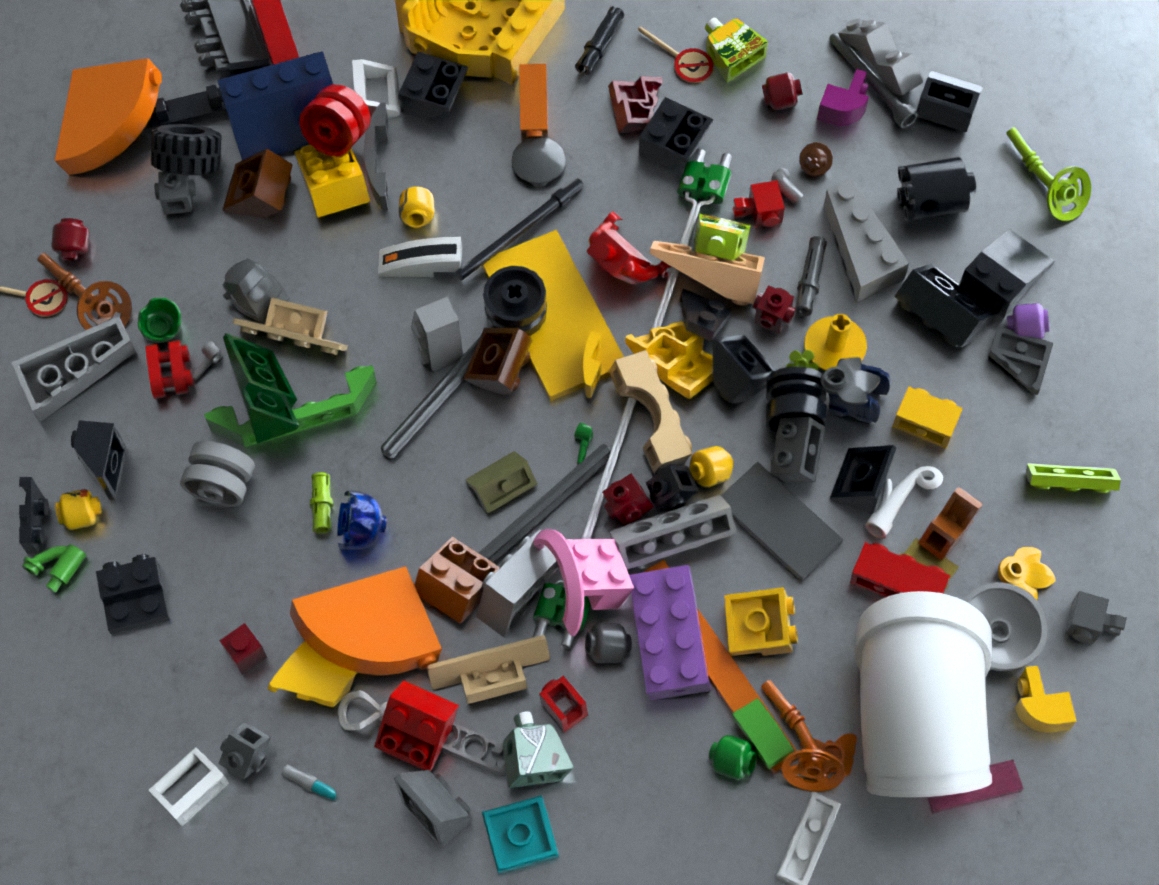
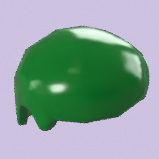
(159, 320)

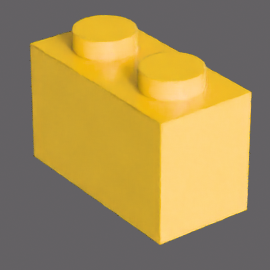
(927, 417)

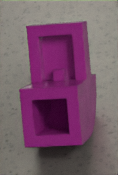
(844, 106)

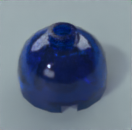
(360, 521)

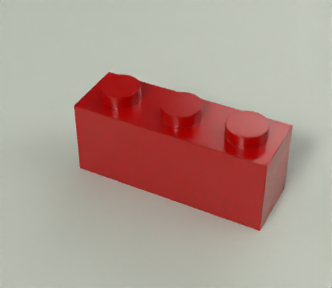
(894, 573)

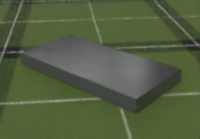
(780, 521)

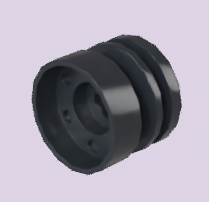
(794, 394)

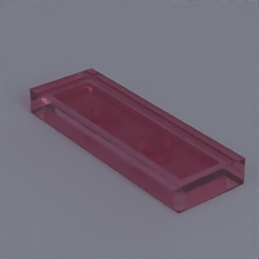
(1004, 782)

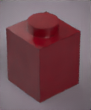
(243, 648)

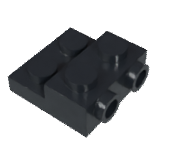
(132, 593)

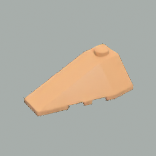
(730, 278)

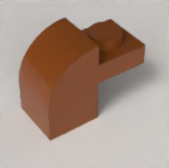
(950, 524)

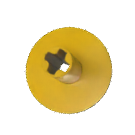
(835, 339)

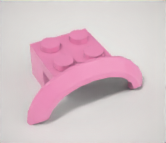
(590, 570)

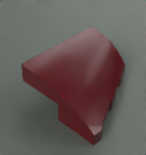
(634, 102)

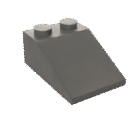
(433, 805)

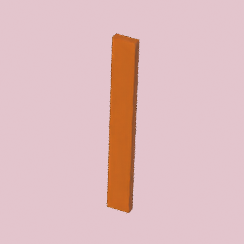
(725, 673)

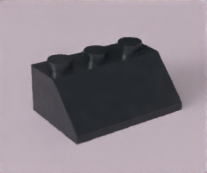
(944, 305)

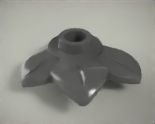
(851, 381)

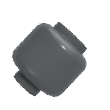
(607, 643)

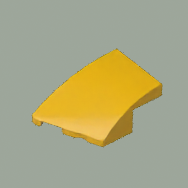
(677, 356)
(313, 677)

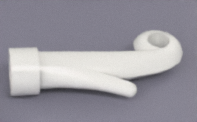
(881, 521)

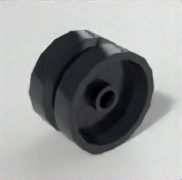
(515, 299)

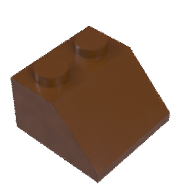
(258, 185)

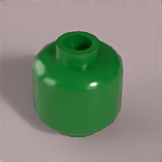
(733, 757)

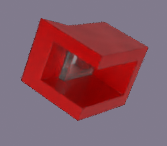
(563, 703)

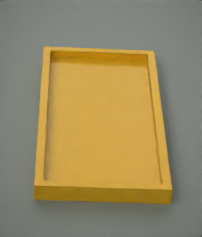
(570, 315)

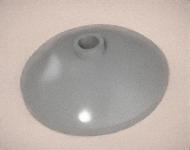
(1019, 620)

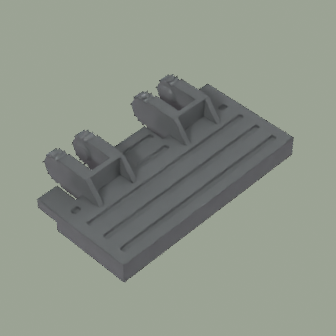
(229, 33)

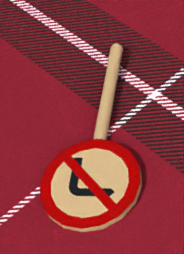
(690, 65)
(43, 297)

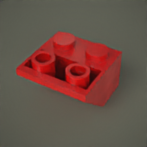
(415, 725)

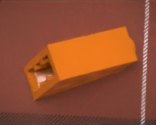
(533, 99)

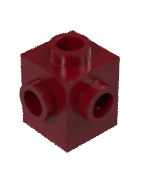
(774, 309)
(626, 500)

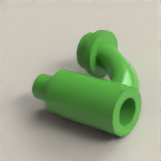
(69, 561)

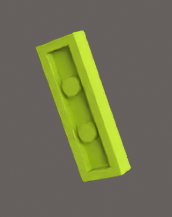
(1073, 477)

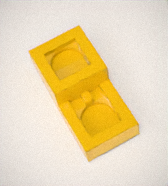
(591, 366)

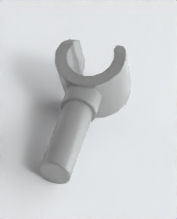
(213, 355)

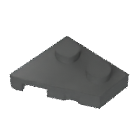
(1021, 357)

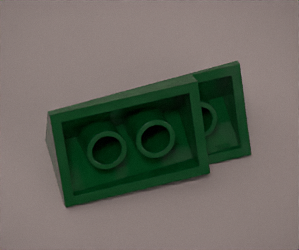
(262, 388)

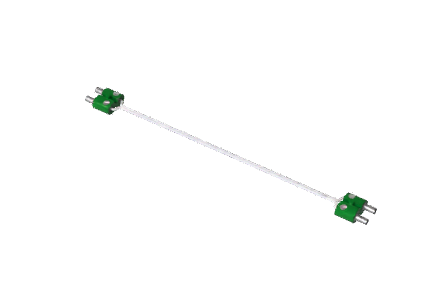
(695, 184)

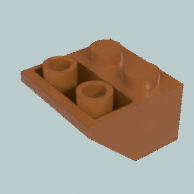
(454, 579)

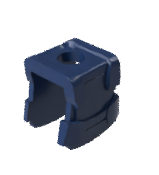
(866, 412)

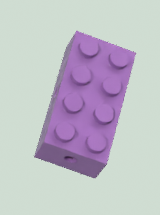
(669, 633)

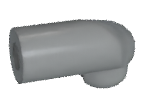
(786, 186)

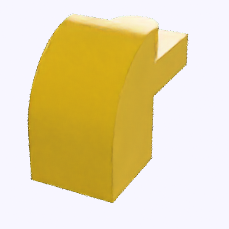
(1042, 711)

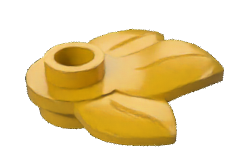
(1029, 572)

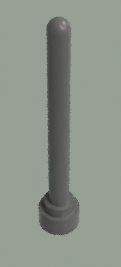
(903, 113)

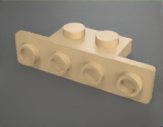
(295, 322)
(491, 670)

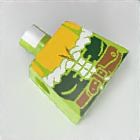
(734, 47)
(720, 237)

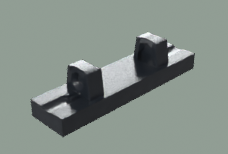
(187, 109)

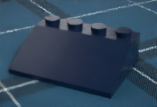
(268, 103)

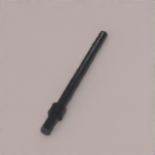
(558, 199)

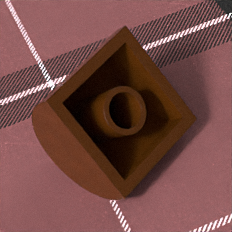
(499, 359)

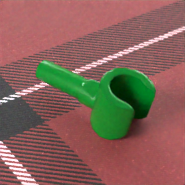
(584, 433)

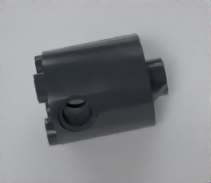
(935, 188)

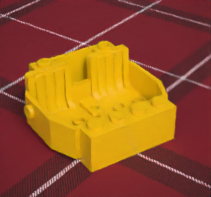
(468, 37)

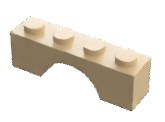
(638, 379)

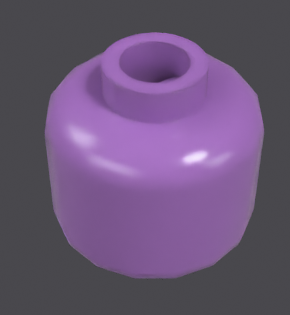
(1029, 320)

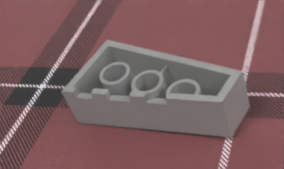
(863, 241)
(71, 366)

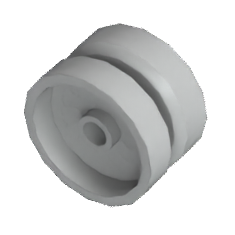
(217, 474)

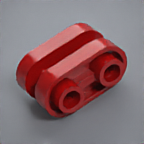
(180, 378)

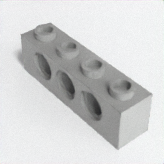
(674, 531)

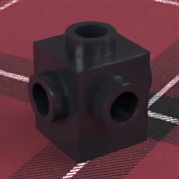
(672, 487)

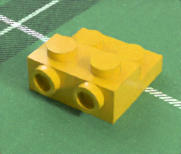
(760, 622)

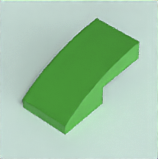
(763, 733)

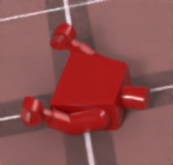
(620, 256)

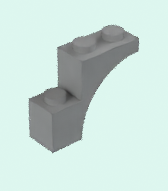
(876, 43)

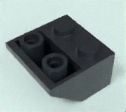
(430, 86)
(948, 101)
(673, 133)

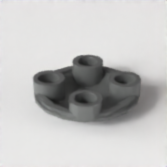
(538, 160)

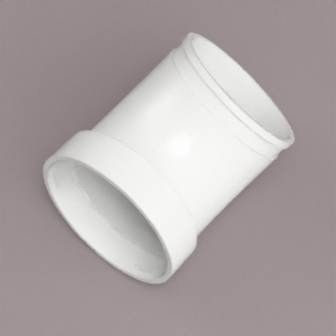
(924, 695)

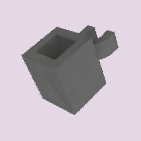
(1089, 618)

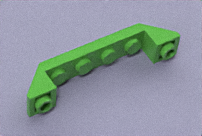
(360, 382)

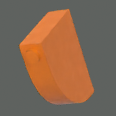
(105, 112)
(369, 625)

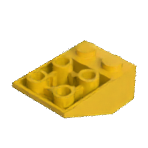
(332, 180)

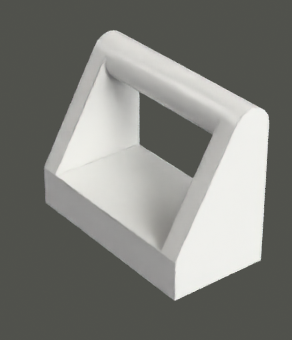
(367, 69)
(195, 798)

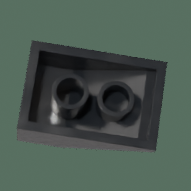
(1005, 272)

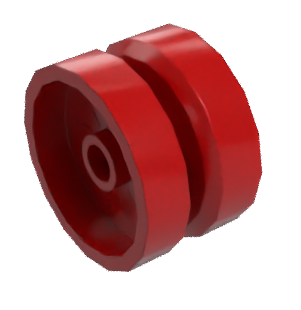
(335, 120)

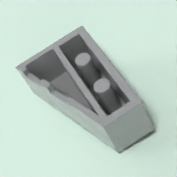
(437, 334)
(515, 584)

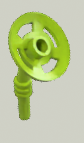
(1059, 192)

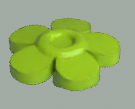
(802, 360)

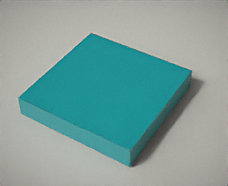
(520, 834)

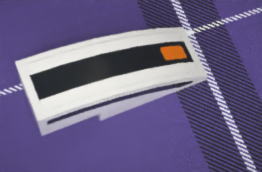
(421, 257)

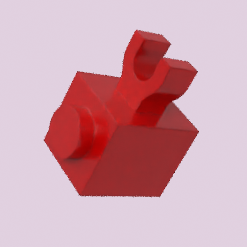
(763, 203)

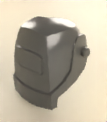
(251, 289)

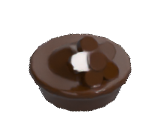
(816, 159)

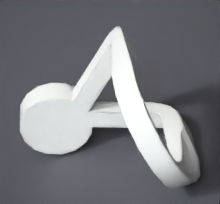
(359, 695)

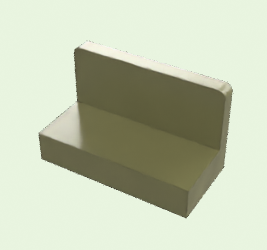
(502, 481)

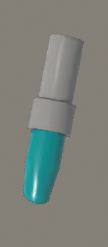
(308, 782)

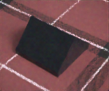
(863, 476)

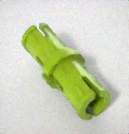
(321, 503)

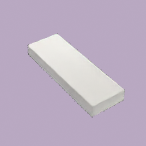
(808, 840)

